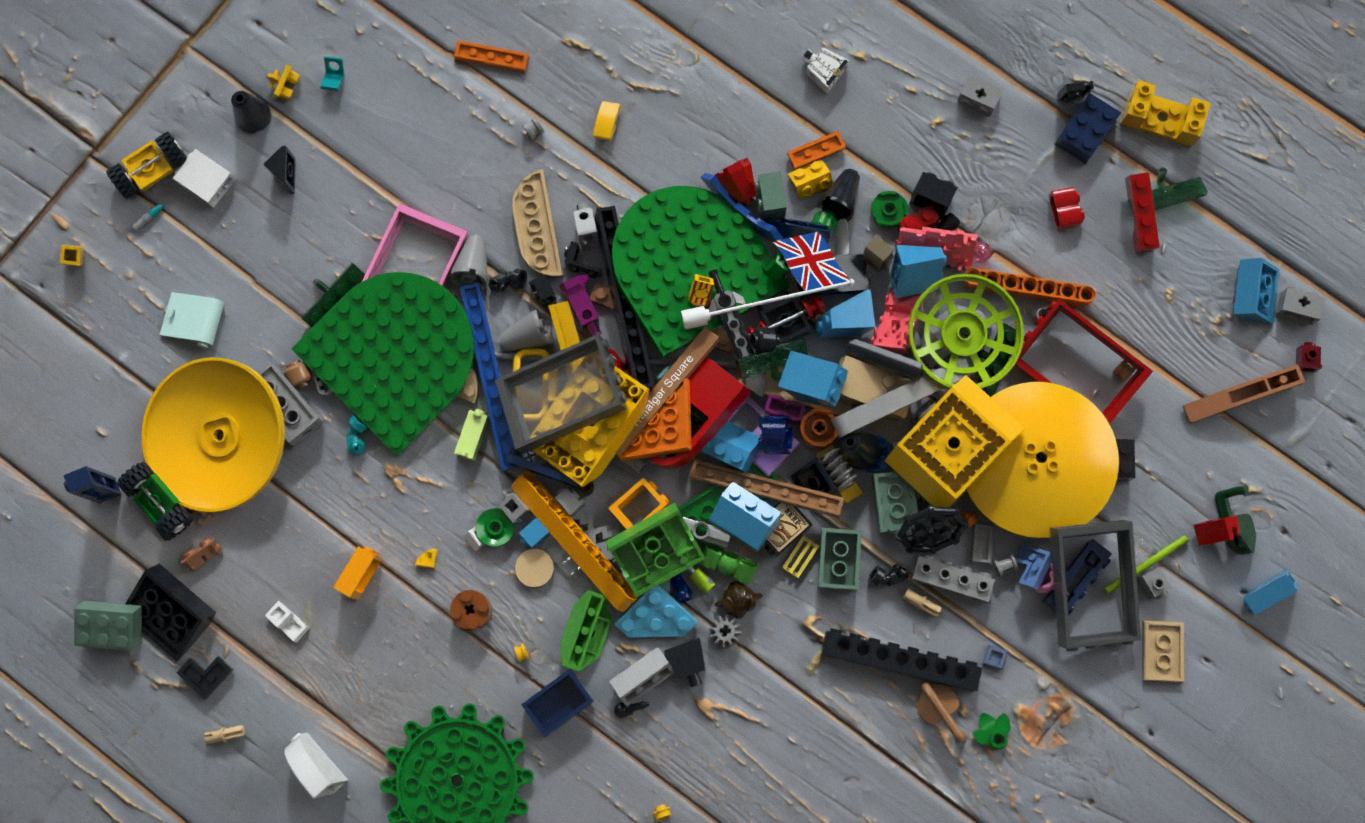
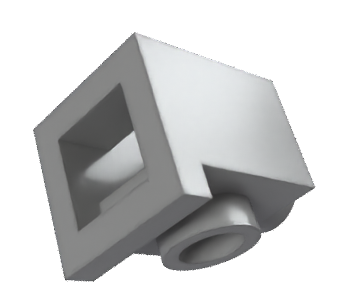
(569, 500)
(509, 506)

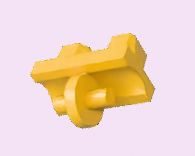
(287, 75)

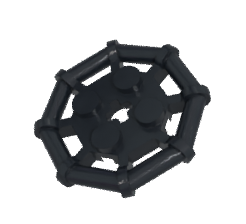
(940, 530)

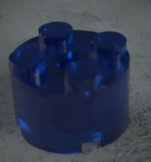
(776, 435)

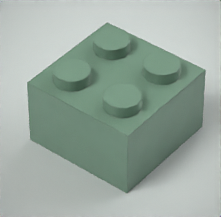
(771, 196)

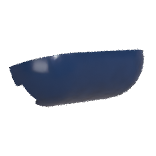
(791, 228)

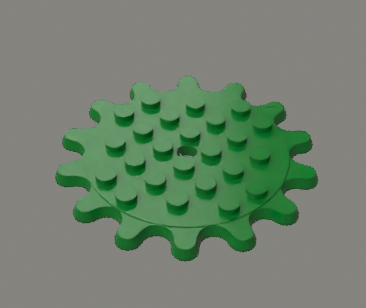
(451, 749)

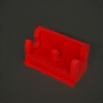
(1217, 530)

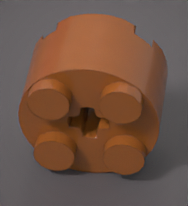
(459, 610)

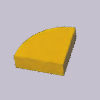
(427, 559)

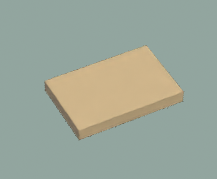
(1163, 651)

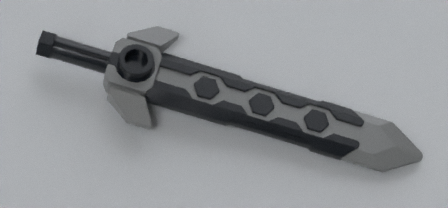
(735, 328)

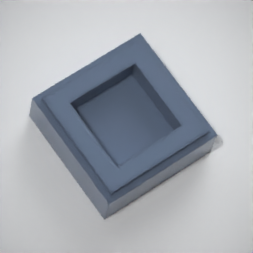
(995, 657)

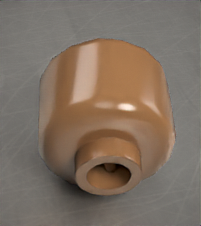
(298, 374)

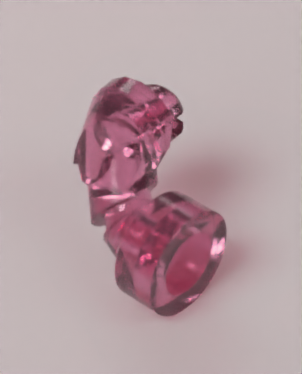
(983, 251)

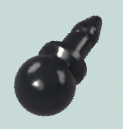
(622, 711)

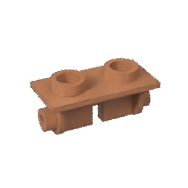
(207, 548)

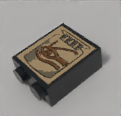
(791, 527)

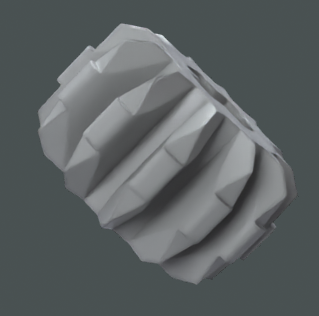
(729, 636)

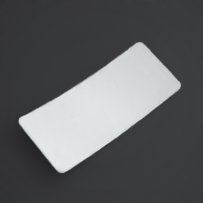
(842, 238)

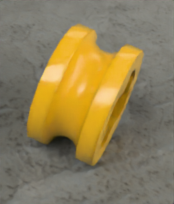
(521, 653)

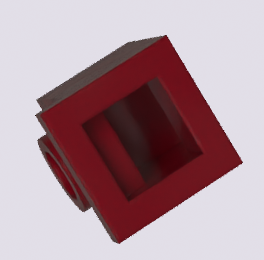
(1303, 359)

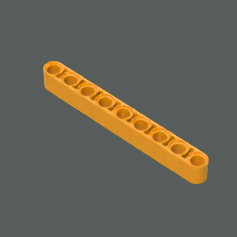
(574, 541)

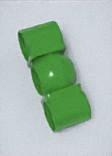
(729, 563)

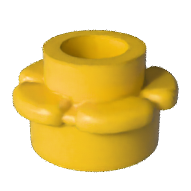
(661, 813)

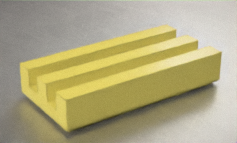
(809, 542)

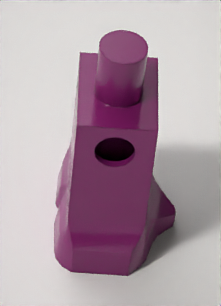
(581, 304)

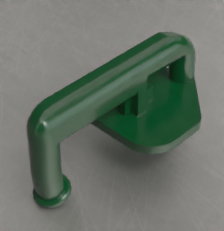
(1245, 522)

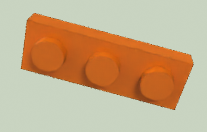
(816, 150)

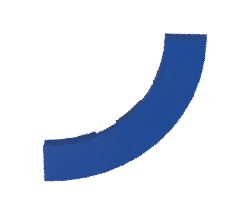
(760, 226)

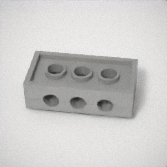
(295, 404)

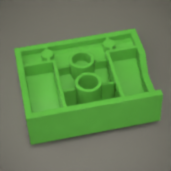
(655, 549)

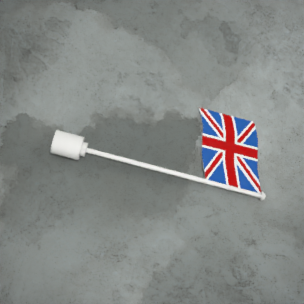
(809, 263)

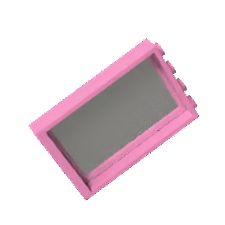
(418, 246)

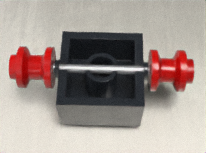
(789, 318)

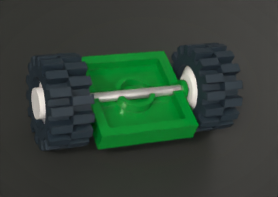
(155, 500)

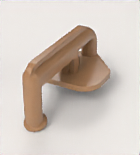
(937, 704)

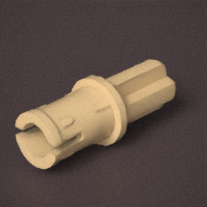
(922, 603)
(224, 734)

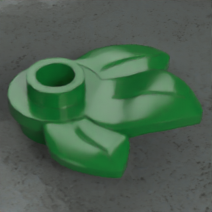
(993, 727)

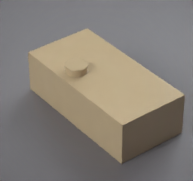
(869, 382)

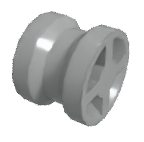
(533, 128)

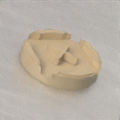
(534, 568)

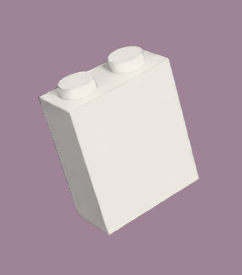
(204, 178)

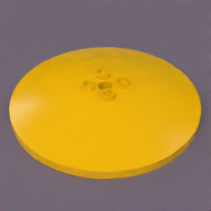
(184, 426)
(1078, 466)

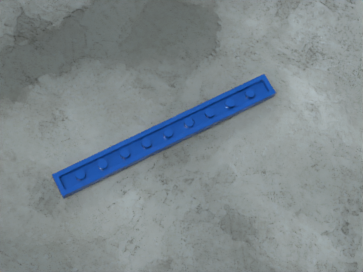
(488, 370)

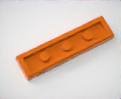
(491, 56)

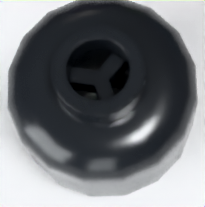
(764, 340)

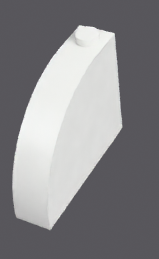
(313, 766)

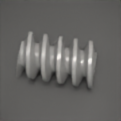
(838, 470)

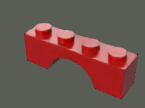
(1141, 198)

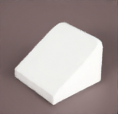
(473, 539)

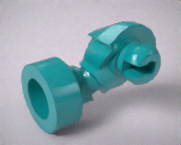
(355, 443)

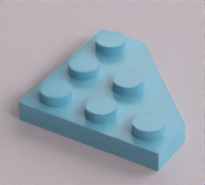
(655, 616)

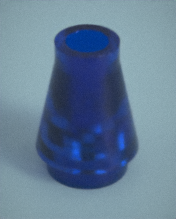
(681, 590)

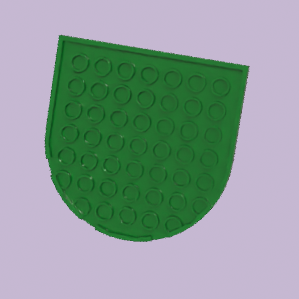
(670, 240)
(393, 353)

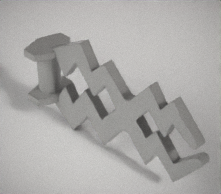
(592, 532)

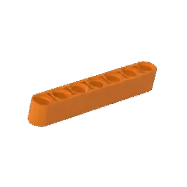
(1037, 287)

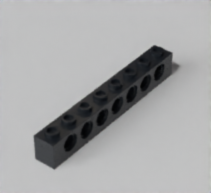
(971, 672)

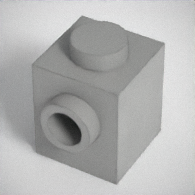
(1155, 583)

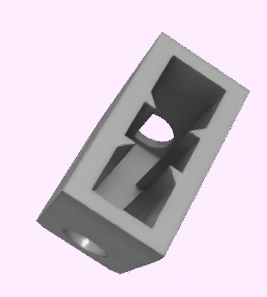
(586, 227)

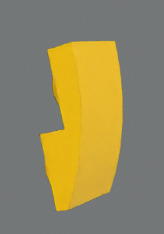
(605, 122)

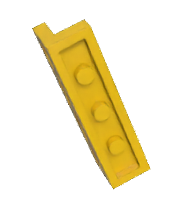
(564, 324)

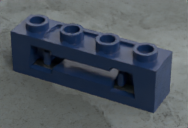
(91, 485)
(1098, 553)

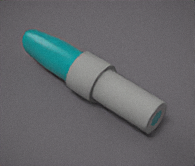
(147, 217)

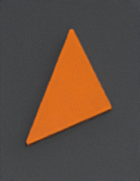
(667, 430)

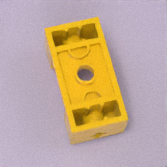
(1183, 121)

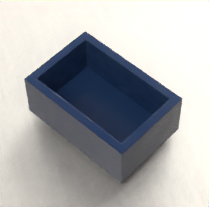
(1087, 128)
(557, 702)

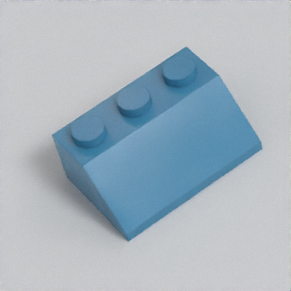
(1256, 290)
(733, 446)
(745, 516)

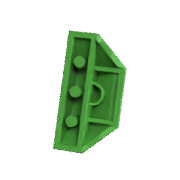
(585, 631)

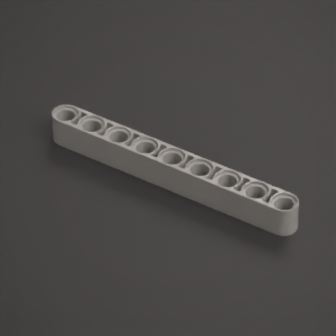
(895, 400)

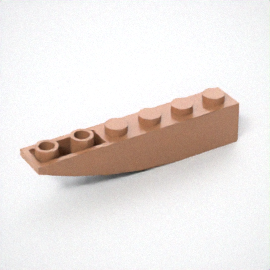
(1244, 393)

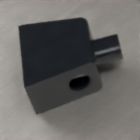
(687, 660)

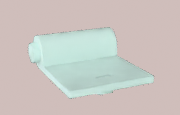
(192, 318)

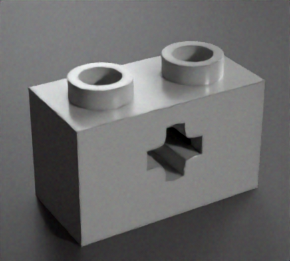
(975, 87)
(1292, 308)

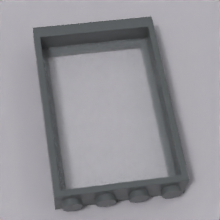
(561, 394)

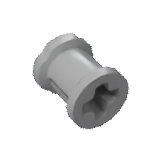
(1006, 565)

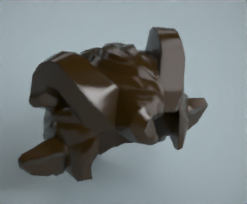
(738, 599)

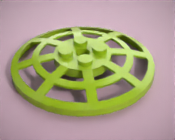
(976, 330)

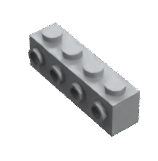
(952, 579)

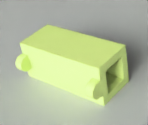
(472, 435)

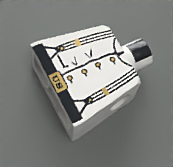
(825, 67)

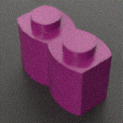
(779, 406)

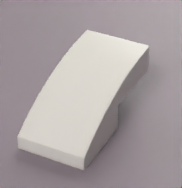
(287, 621)

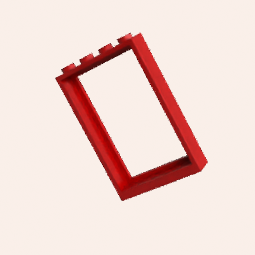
(1128, 389)

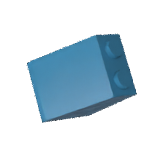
(916, 269)
(848, 319)
(812, 379)

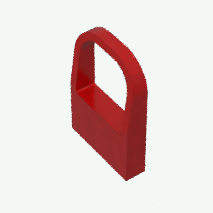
(717, 397)

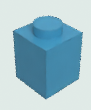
(534, 534)

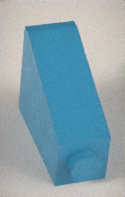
(1270, 592)

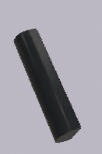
(885, 359)

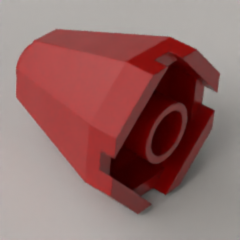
(739, 181)

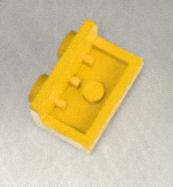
(811, 179)

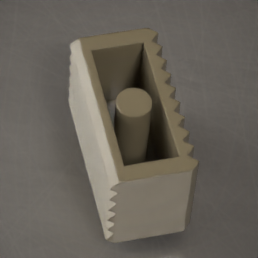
(878, 254)

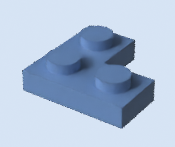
(1037, 564)

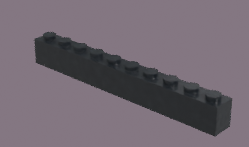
(627, 322)

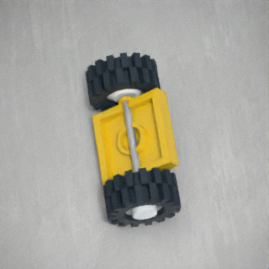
(147, 165)

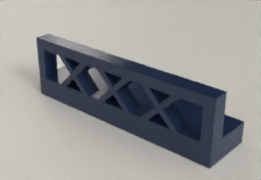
(538, 469)

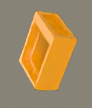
(631, 494)
(358, 572)

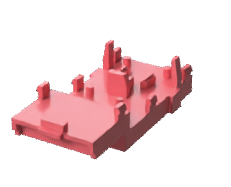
(957, 246)
(893, 326)

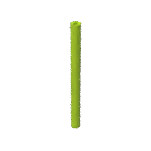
(1150, 561)

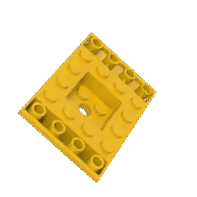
(589, 450)
(944, 472)

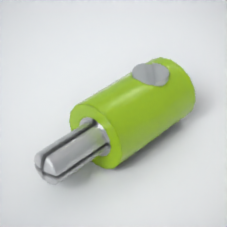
(701, 580)

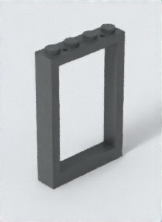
(1127, 578)

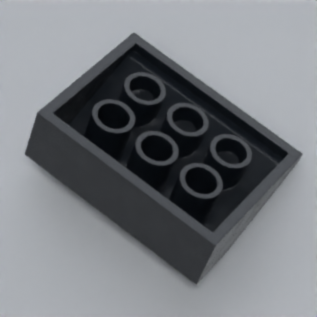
(170, 611)

